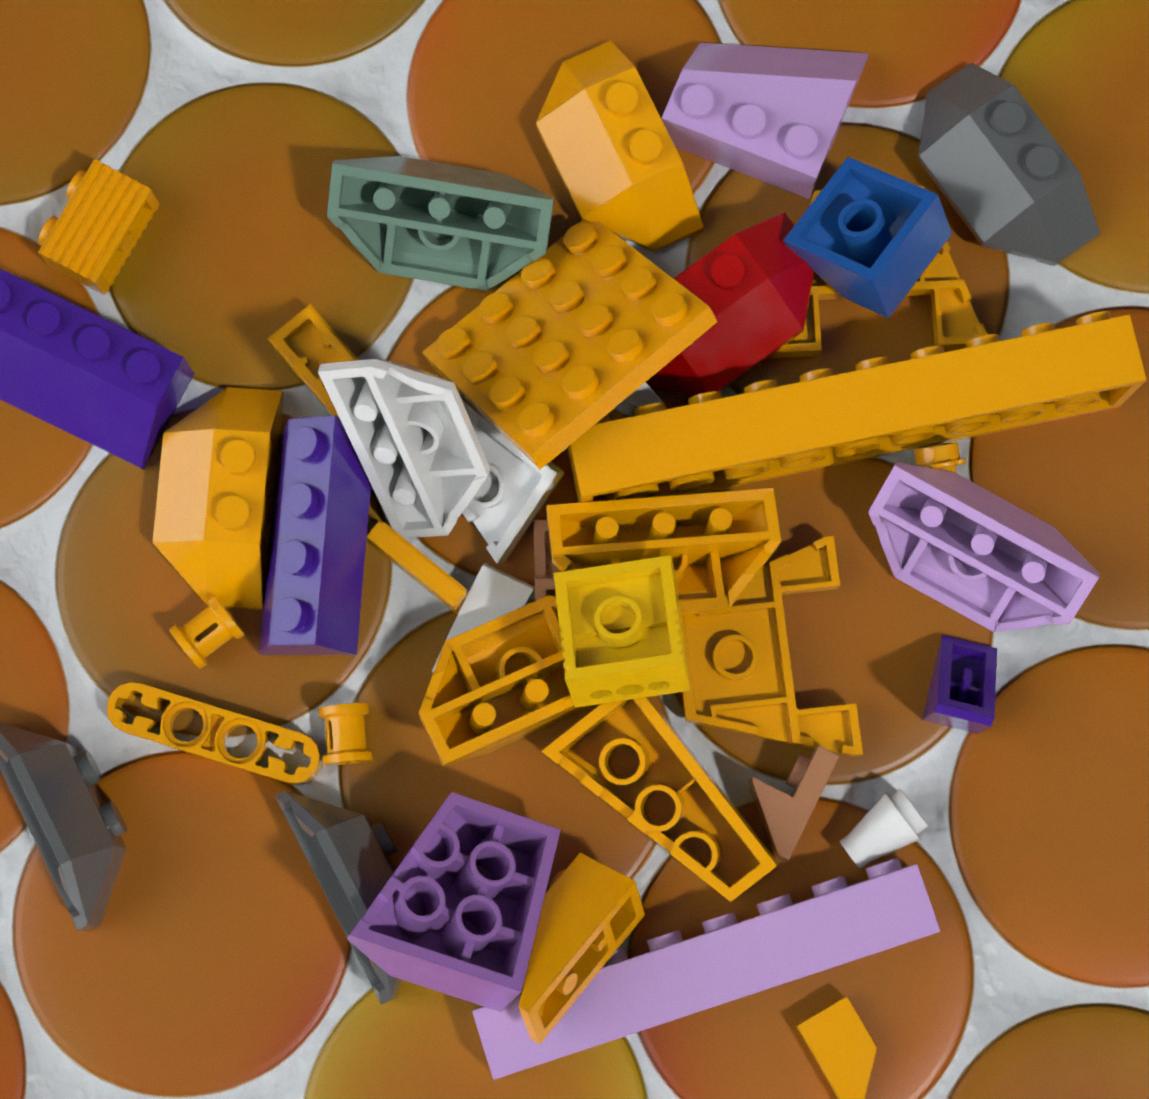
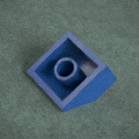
(870, 235)

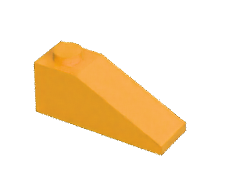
(577, 932)

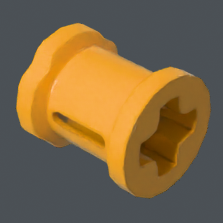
(200, 650)
(345, 734)

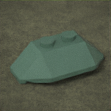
(439, 219)

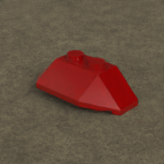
(760, 304)

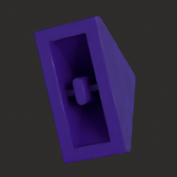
(962, 686)

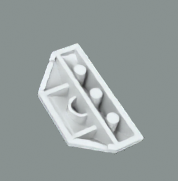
(409, 441)

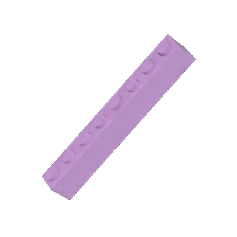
(722, 964)

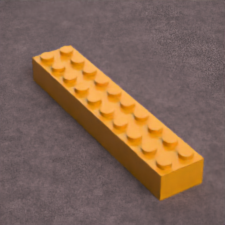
(860, 412)

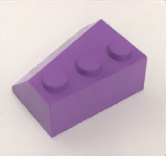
(463, 904)

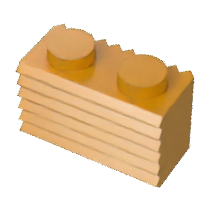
(97, 226)

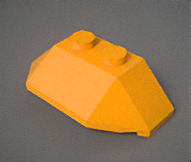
(617, 151)
(220, 495)
(713, 539)
(497, 684)

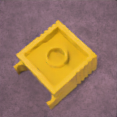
(621, 631)

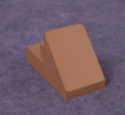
(787, 815)

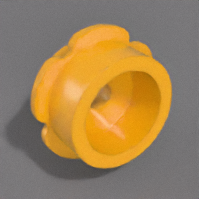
(939, 456)

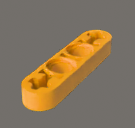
(213, 738)

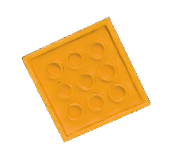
(568, 340)

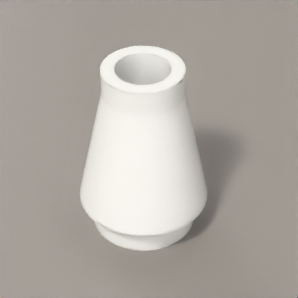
(884, 829)

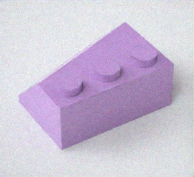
(763, 109)

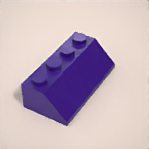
(86, 372)
(315, 542)

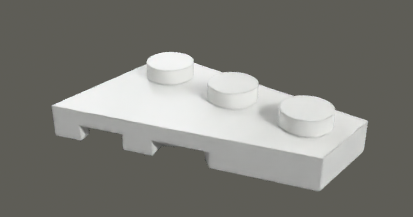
(510, 492)

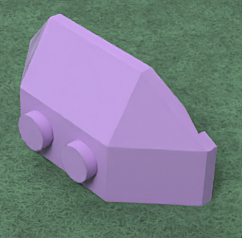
(978, 551)

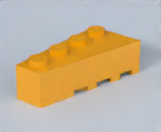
(657, 783)

